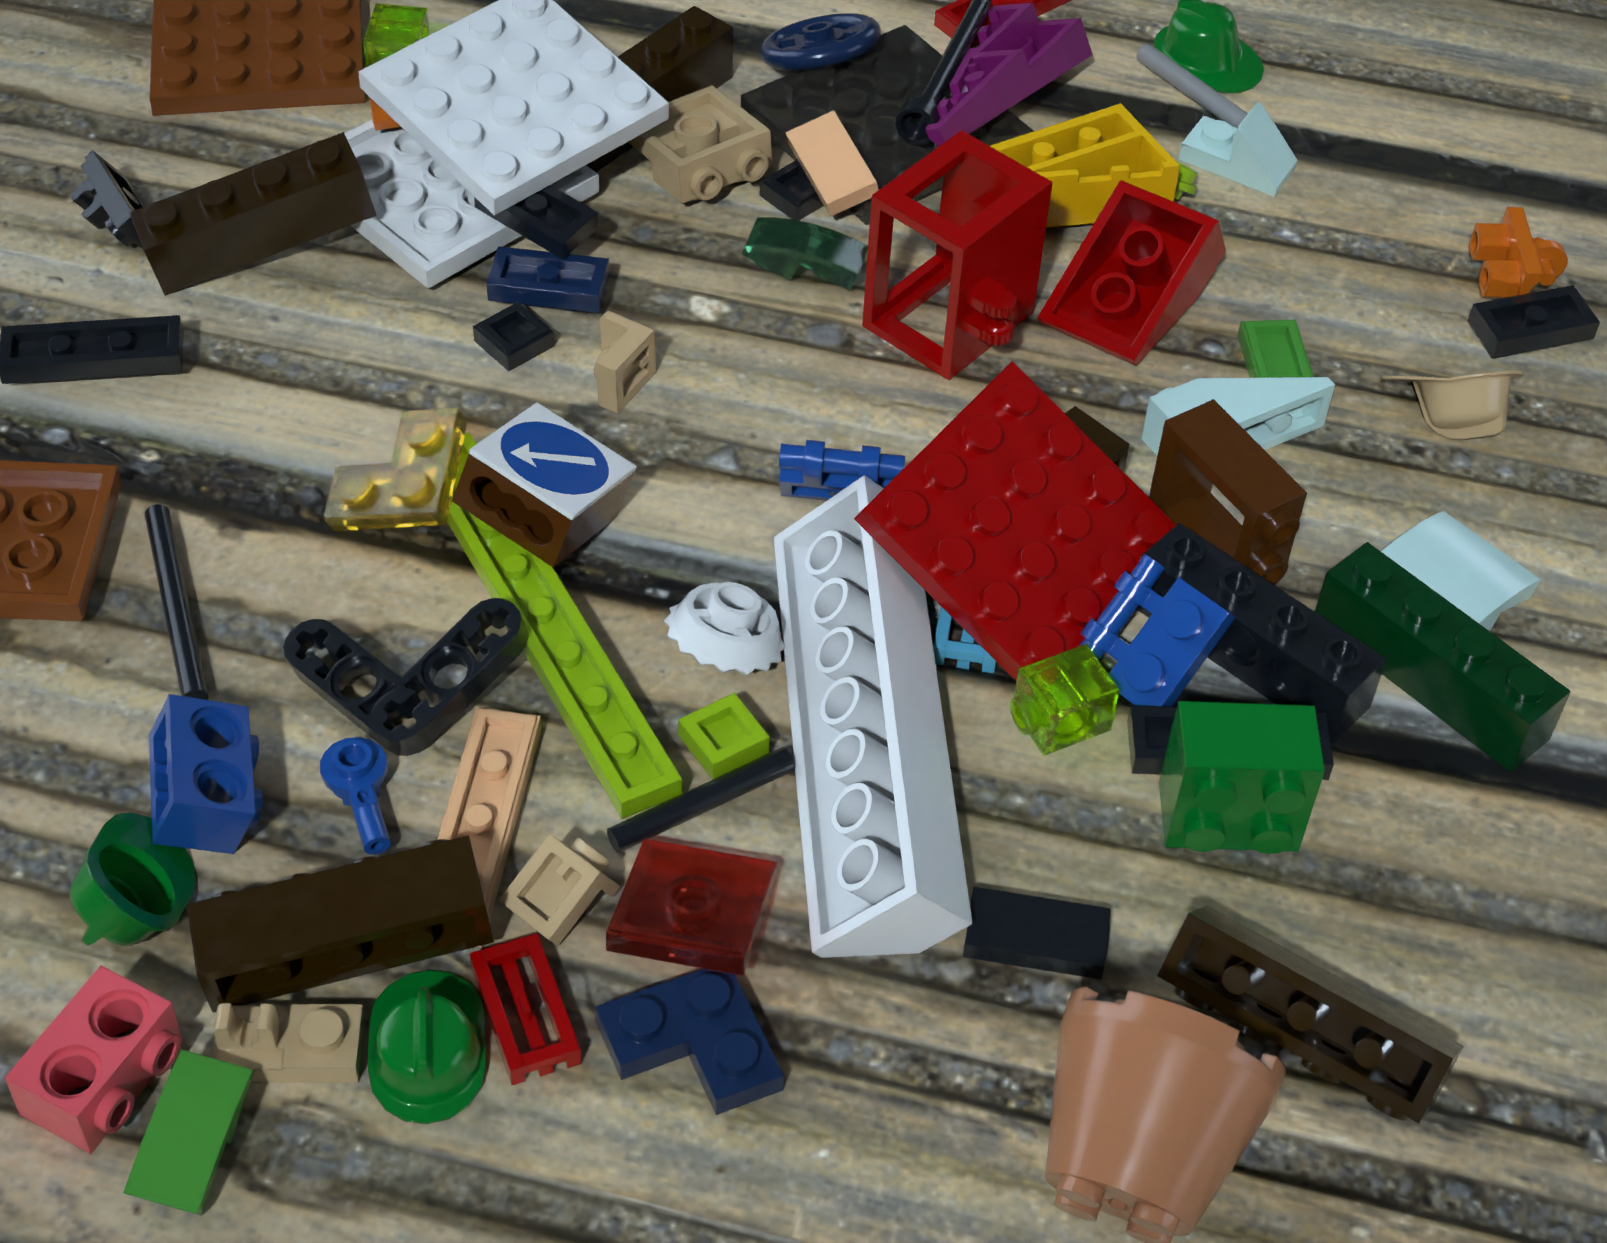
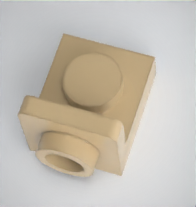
(625, 360)
(558, 886)

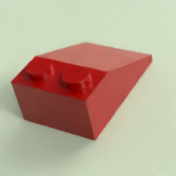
(1134, 273)

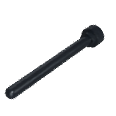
(923, 110)

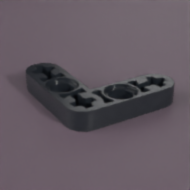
(398, 694)

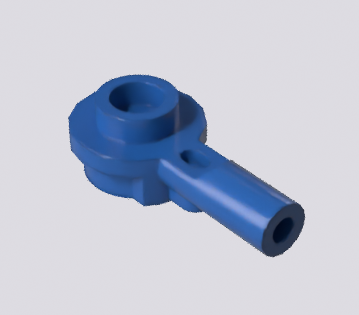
(355, 774)

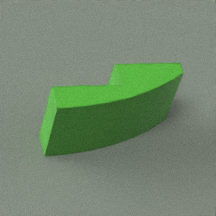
(189, 1132)

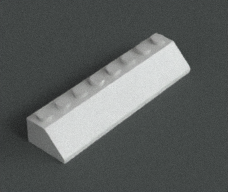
(867, 740)

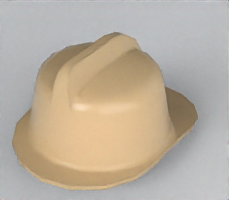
(1464, 404)

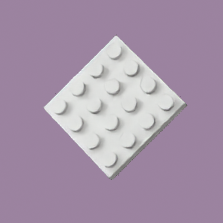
(513, 98)
(424, 213)

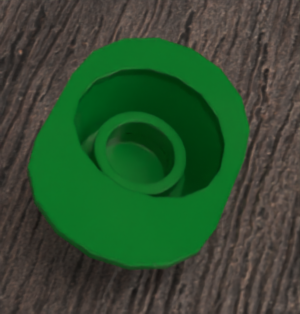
(1207, 44)
(130, 884)
(427, 1046)

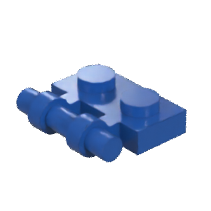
(824, 472)
(1170, 643)

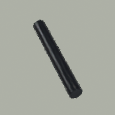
(700, 799)

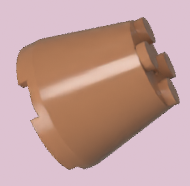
(1150, 1111)

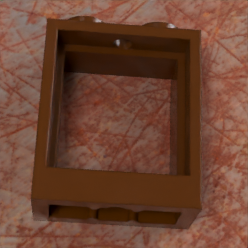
(1212, 448)

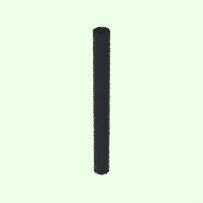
(175, 603)

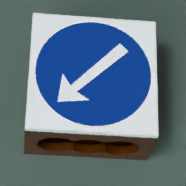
(543, 483)

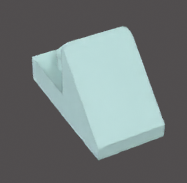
(1247, 155)

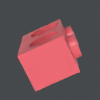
(83, 1051)

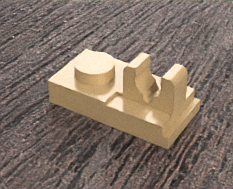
(292, 1041)

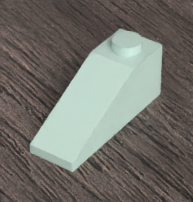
(1264, 407)

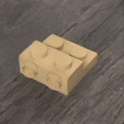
(705, 146)

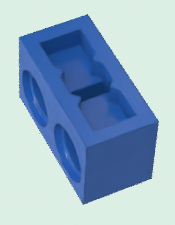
(203, 775)

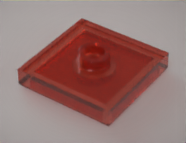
(692, 907)

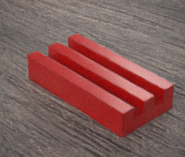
(540, 1056)

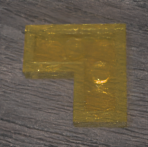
(411, 488)

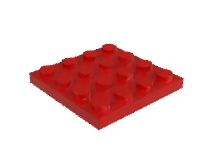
(1015, 523)

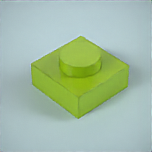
(723, 736)

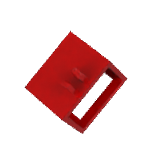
(985, 248)

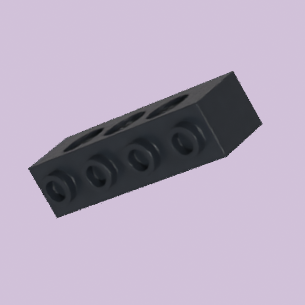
(1274, 639)

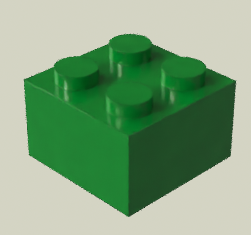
(1240, 776)

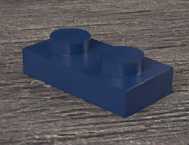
(547, 280)

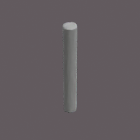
(1190, 85)

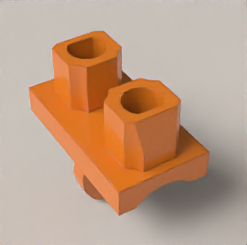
(1513, 258)

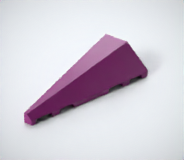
(1009, 64)

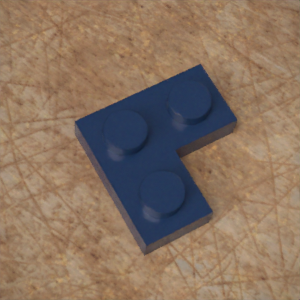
(697, 1018)

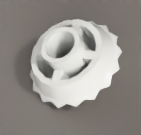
(727, 628)

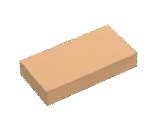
(832, 163)

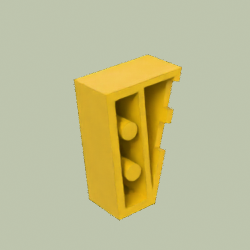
(1090, 158)

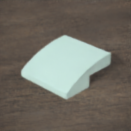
(1463, 568)

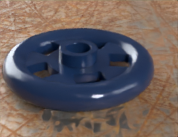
(820, 41)

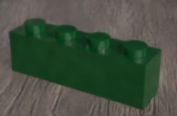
(1444, 657)

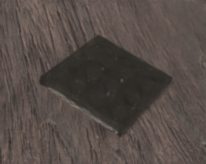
(867, 101)

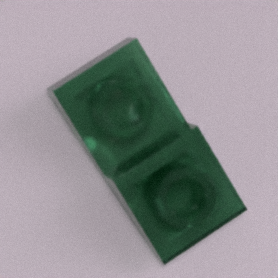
(784, 244)

